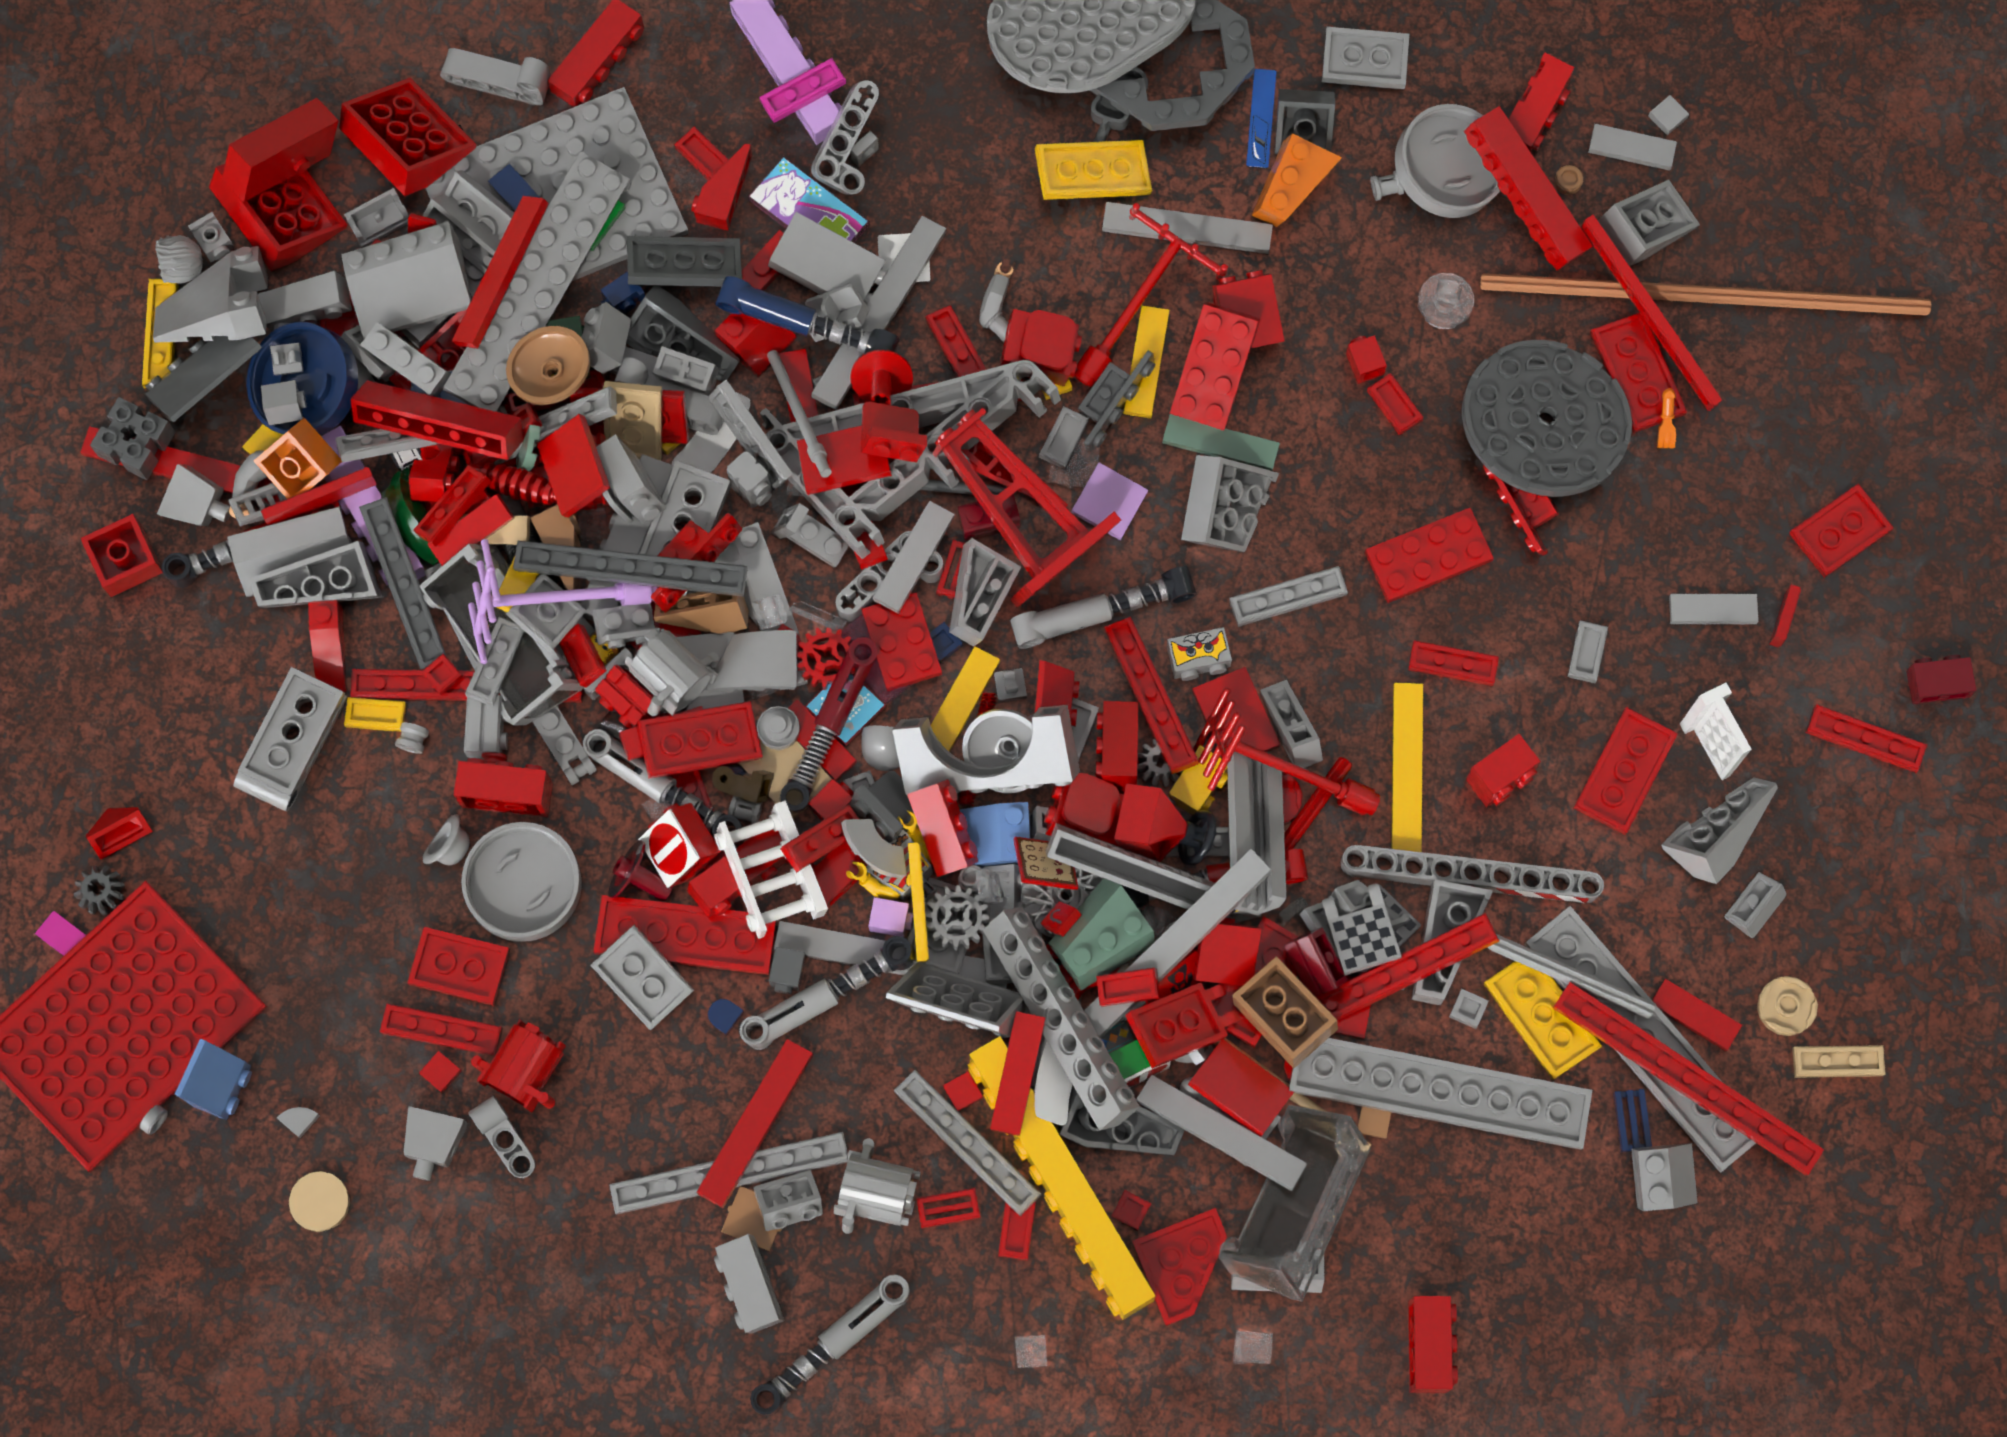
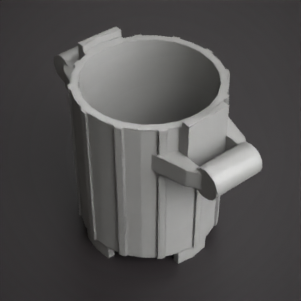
(671, 672)
(875, 1190)

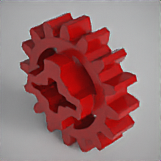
(816, 652)

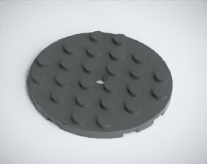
(1523, 450)

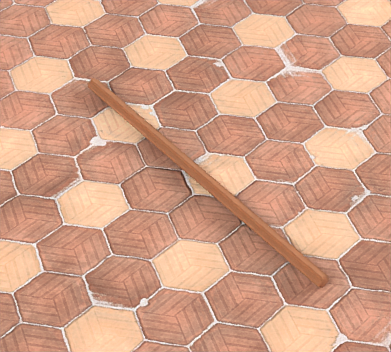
(1709, 294)

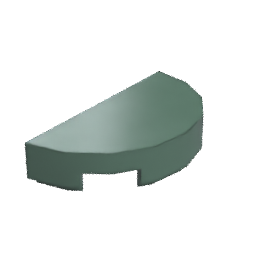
(526, 457)

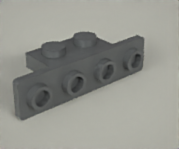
(1109, 395)

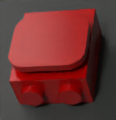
(1253, 297)
(1044, 340)
(1087, 807)

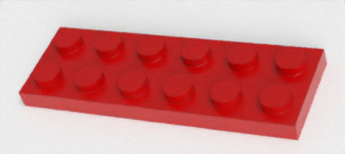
(687, 934)

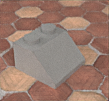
(1664, 1176)

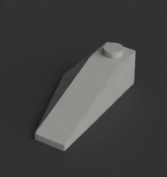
(762, 578)
(1717, 838)

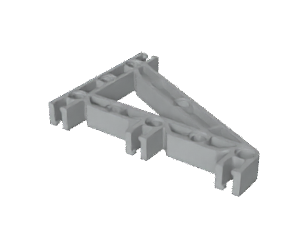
(941, 402)

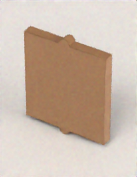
(746, 1218)

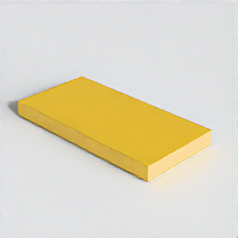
(1093, 169)
(1528, 1003)

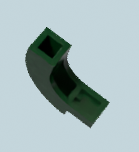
(408, 514)

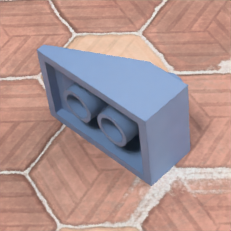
(994, 829)
(213, 1080)

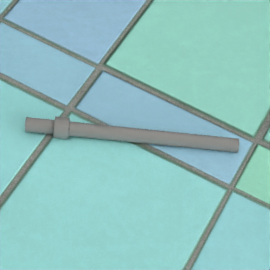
(815, 449)

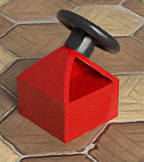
(1154, 826)

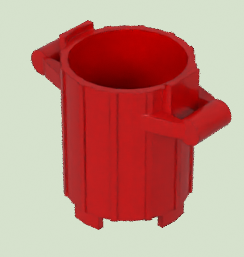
(522, 1066)

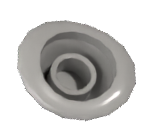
(448, 844)

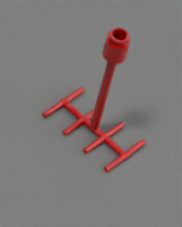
(1097, 358)
(1349, 794)

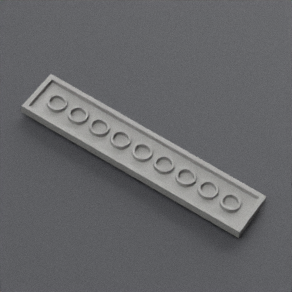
(541, 278)
(1576, 945)
(1445, 1092)

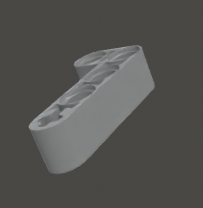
(498, 77)
(849, 135)
(700, 411)
(877, 574)

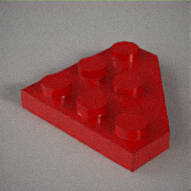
(1180, 1262)

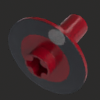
(629, 871)

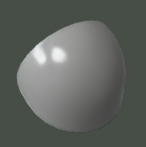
(879, 748)

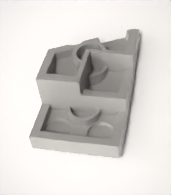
(758, 662)
(1347, 899)

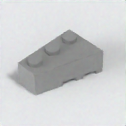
(980, 590)

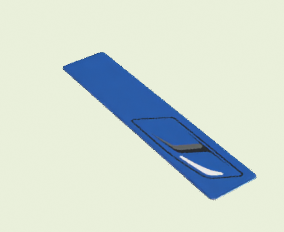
(1261, 118)

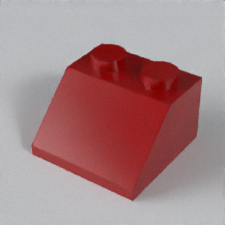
(753, 339)
(1057, 688)

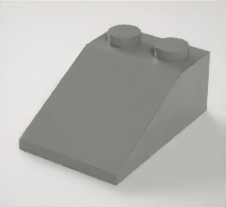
(1648, 222)

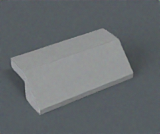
(475, 217)
(286, 543)

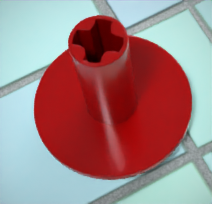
(880, 375)

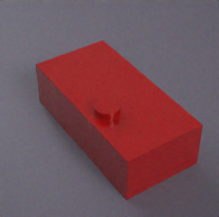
(280, 149)

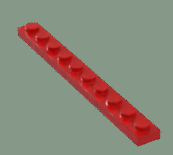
(1688, 1079)

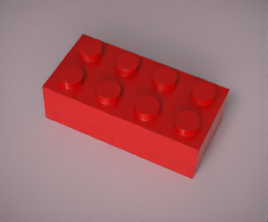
(1215, 366)

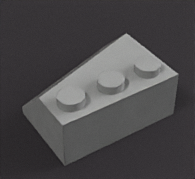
(1225, 502)

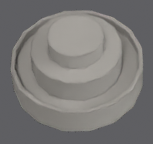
(778, 728)

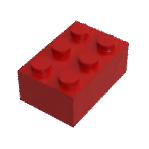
(503, 787)
(1431, 1344)

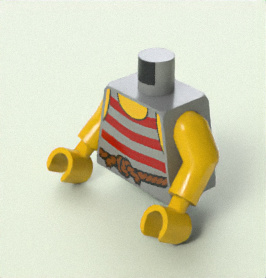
(894, 888)

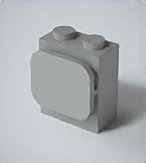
(629, 483)

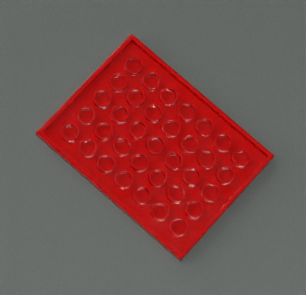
(119, 1024)

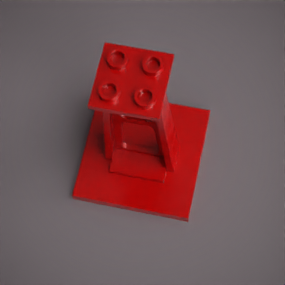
(1040, 569)

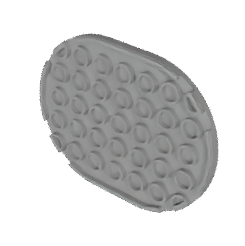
(1081, 42)

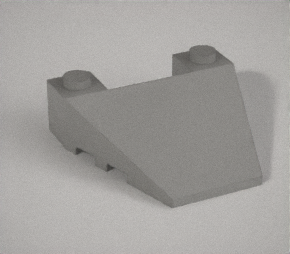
(217, 302)

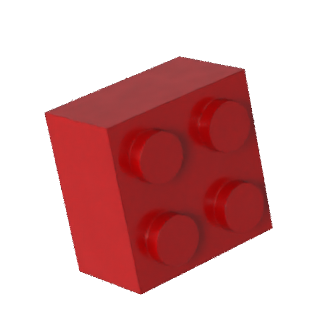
(121, 555)
(1502, 771)

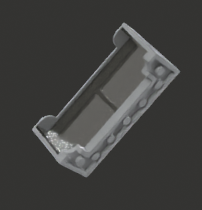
(536, 677)

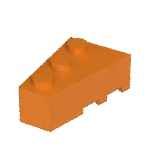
(1292, 178)

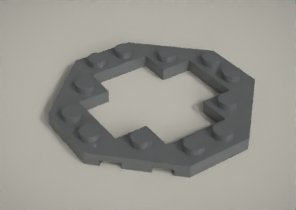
(1216, 85)

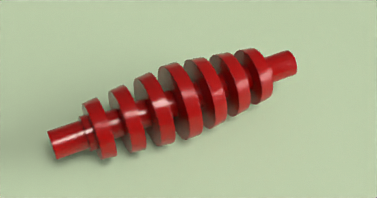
(518, 483)

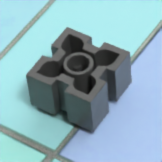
(137, 454)

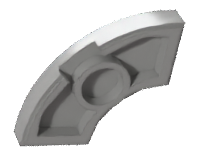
(874, 850)

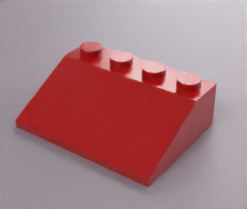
(405, 135)
(283, 219)

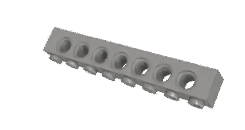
(1066, 1023)

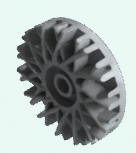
(1041, 899)

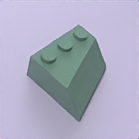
(1104, 935)

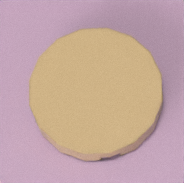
(1787, 1006)
(319, 1201)

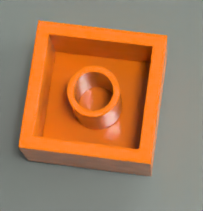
(298, 460)

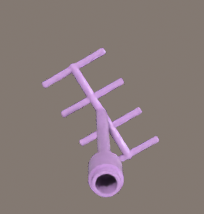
(627, 594)

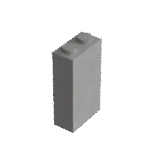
(825, 259)

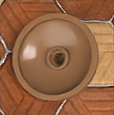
(540, 356)

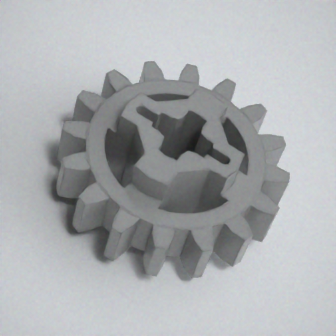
(948, 926)

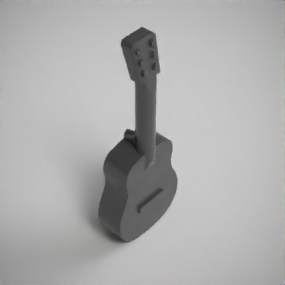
(1107, 115)

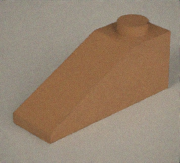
(707, 613)

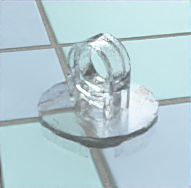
(1445, 300)

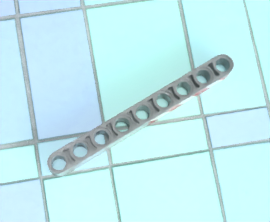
(1485, 869)

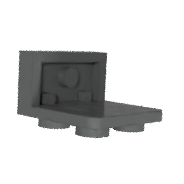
(883, 804)

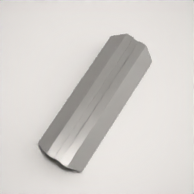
(1258, 825)

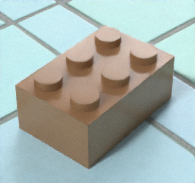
(1285, 1012)

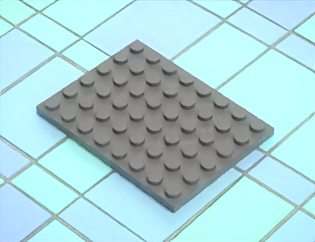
(547, 149)

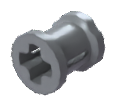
(1386, 185)
(745, 810)

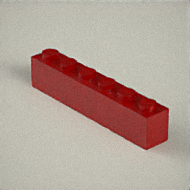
(1527, 188)
(437, 420)

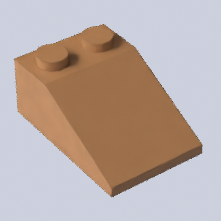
(558, 530)

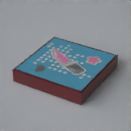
(864, 712)

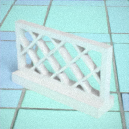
(1717, 730)

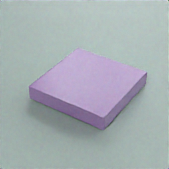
(1108, 493)

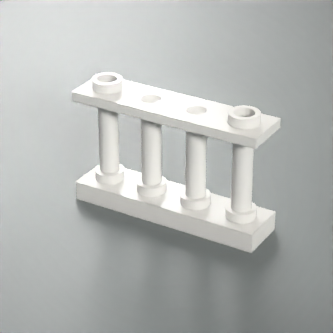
(812, 897)

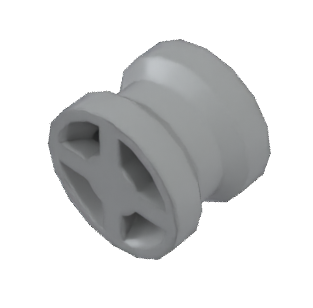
(412, 738)

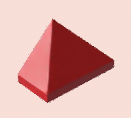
(117, 829)

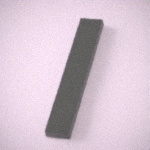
(402, 581)

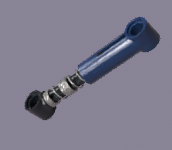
(740, 298)

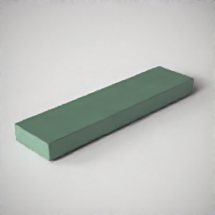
(1220, 443)

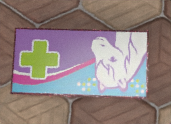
(792, 190)

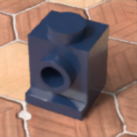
(621, 295)

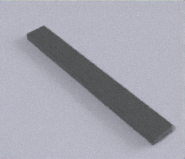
(630, 568)

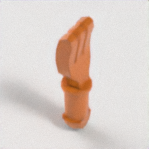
(1666, 430)

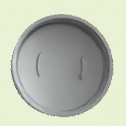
(1440, 165)
(521, 881)

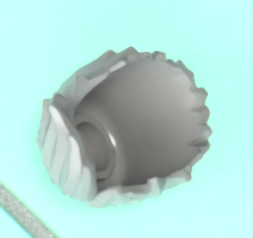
(178, 259)

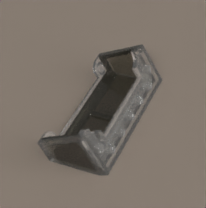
(1293, 1228)

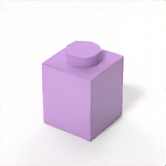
(890, 917)

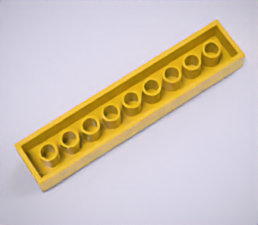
(1068, 1193)

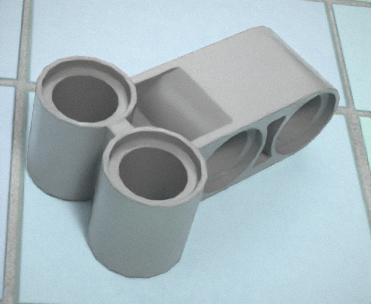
(492, 1120)

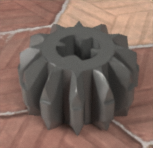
(90, 884)

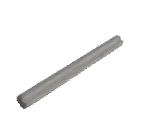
(1569, 974)

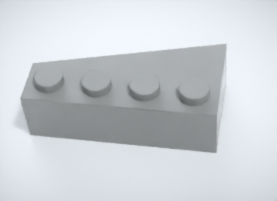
(329, 576)
(1447, 908)

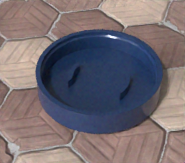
(327, 378)

